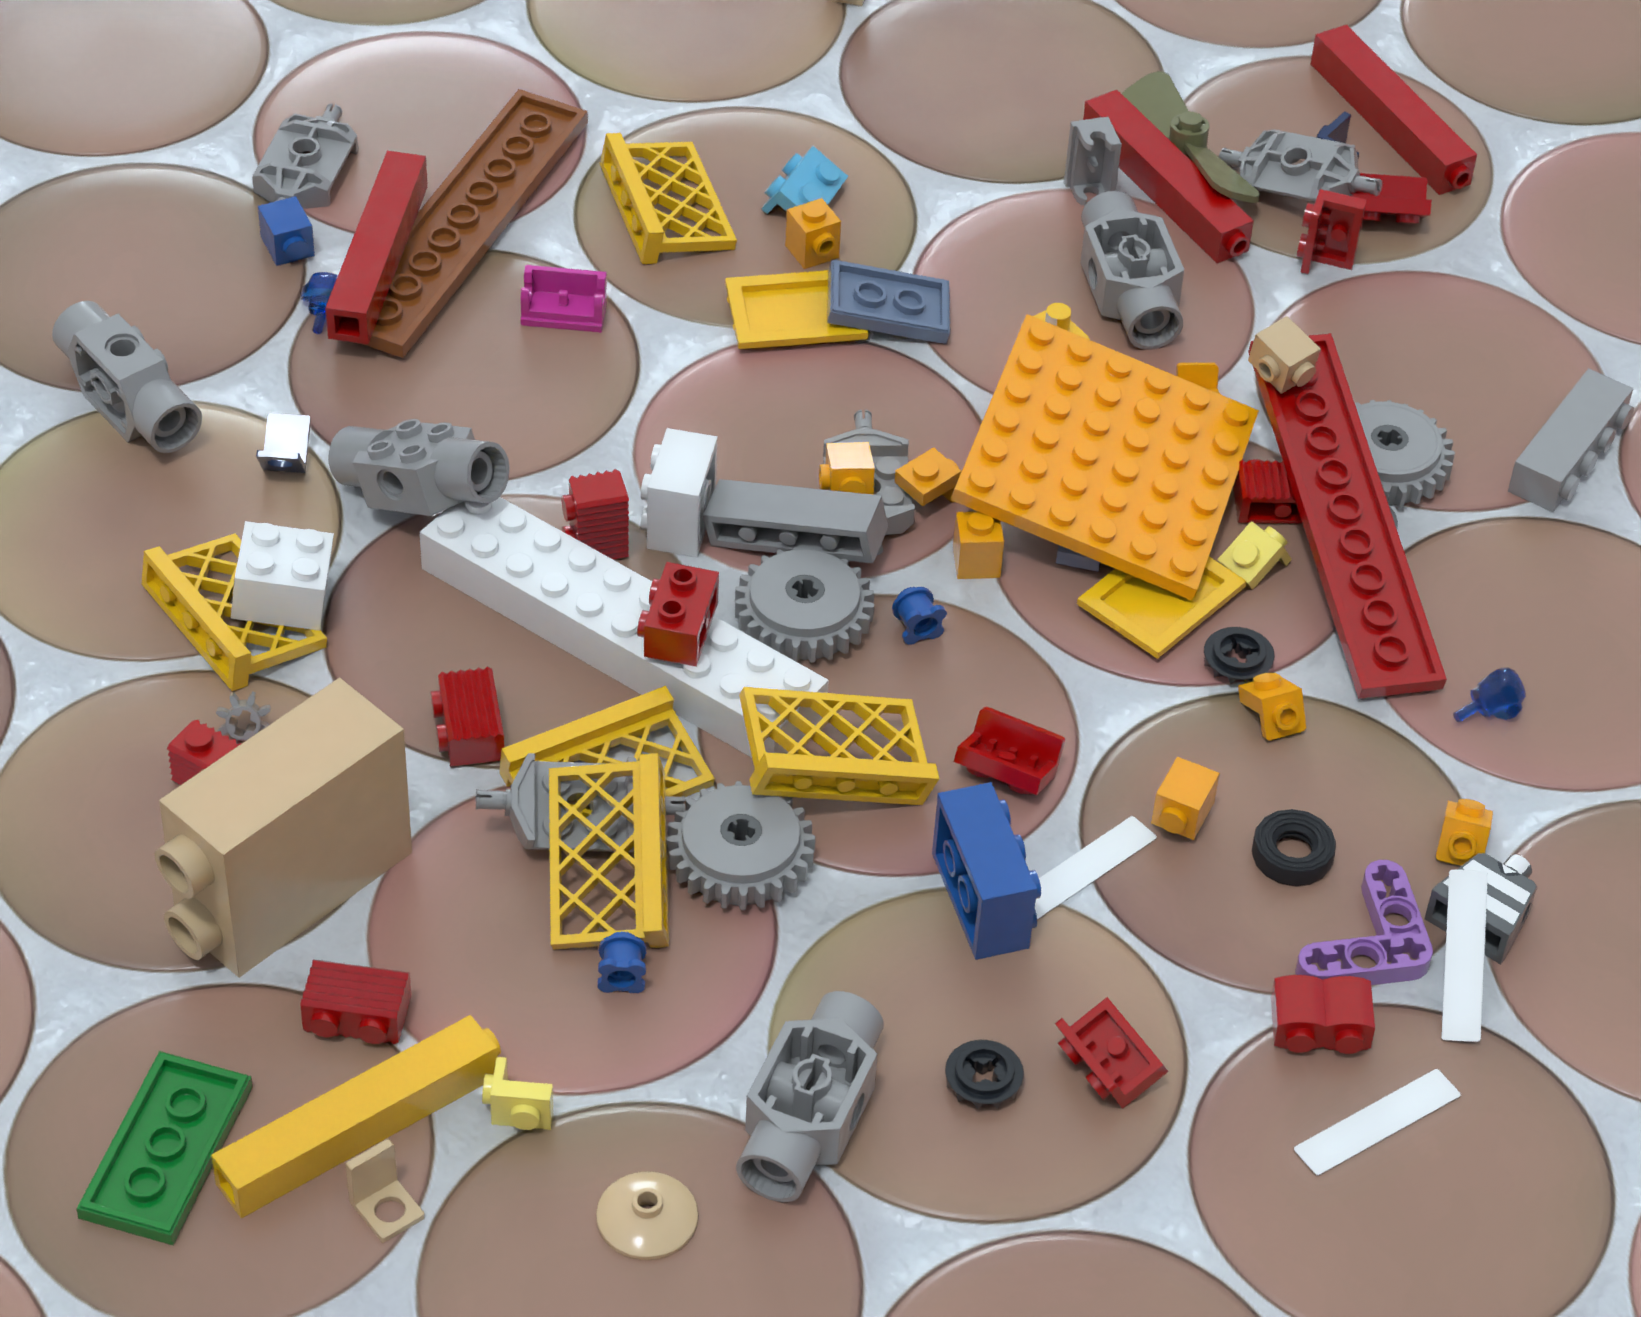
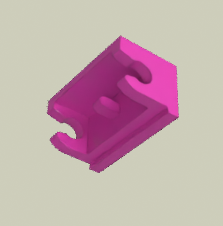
(563, 298)

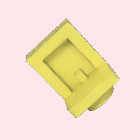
(1255, 553)
(517, 1102)

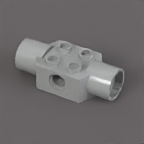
(1132, 269)
(125, 378)
(419, 466)
(809, 1095)

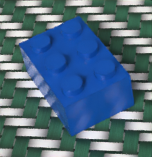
(985, 870)

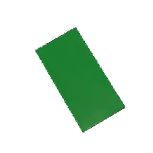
(164, 1148)

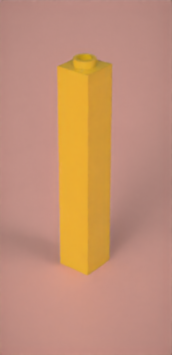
(355, 1116)

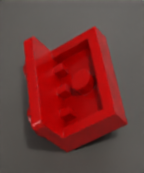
(1399, 196)
(1332, 231)
(1011, 751)
(1113, 1051)

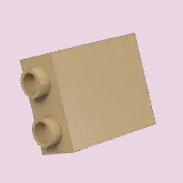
(285, 828)

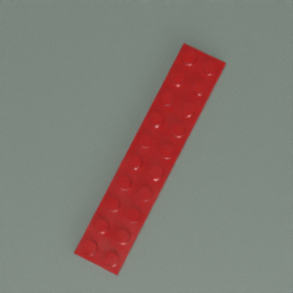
(1352, 532)

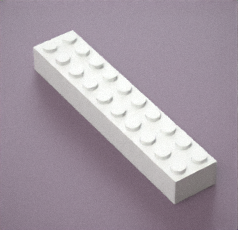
(594, 612)

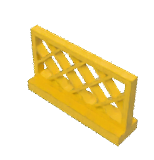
(638, 200)
(202, 618)
(612, 727)
(841, 774)
(648, 844)

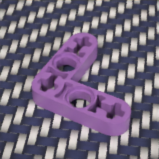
(1390, 939)

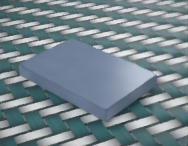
(888, 301)

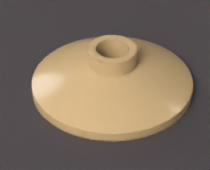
(651, 1231)

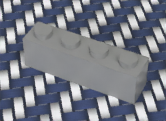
(1571, 440)
(790, 517)

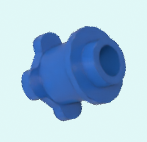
(918, 614)
(622, 963)

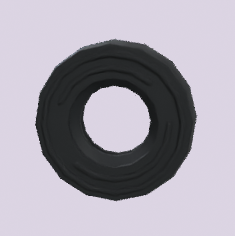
(1290, 869)

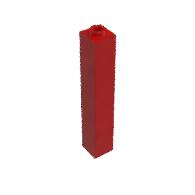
(1393, 109)
(1173, 180)
(376, 248)

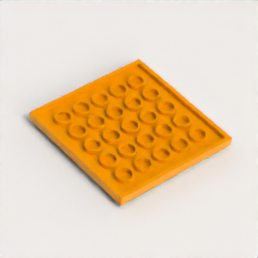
(1106, 456)

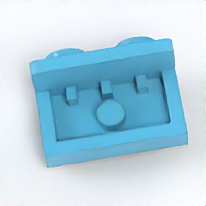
(805, 180)

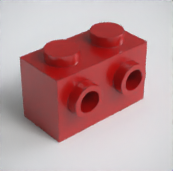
(679, 613)

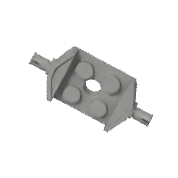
(1326, 166)
(309, 176)
(888, 455)
(529, 806)

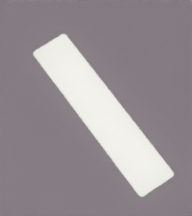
(1091, 863)
(1464, 955)
(1376, 1122)

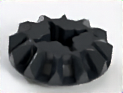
(1247, 644)
(984, 1057)

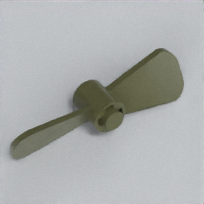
(1189, 131)

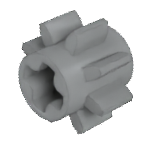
(236, 709)

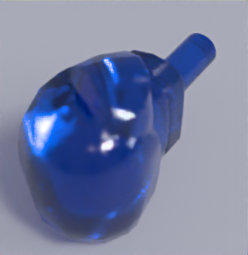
(317, 294)
(1496, 695)

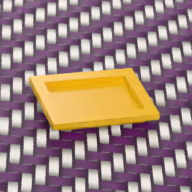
(784, 311)
(1154, 615)

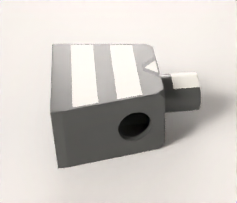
(1507, 905)

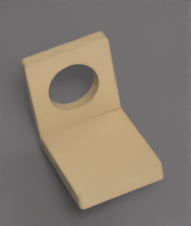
(373, 1182)

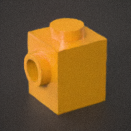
(813, 233)
(848, 468)
(977, 546)
(1185, 798)

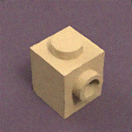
(1284, 355)

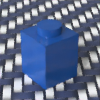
(286, 231)

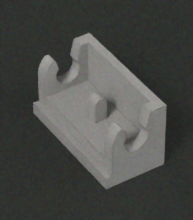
(1092, 158)

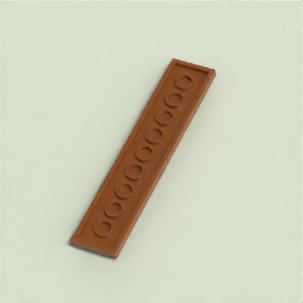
(473, 211)

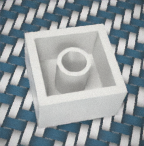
(679, 491)
(282, 575)

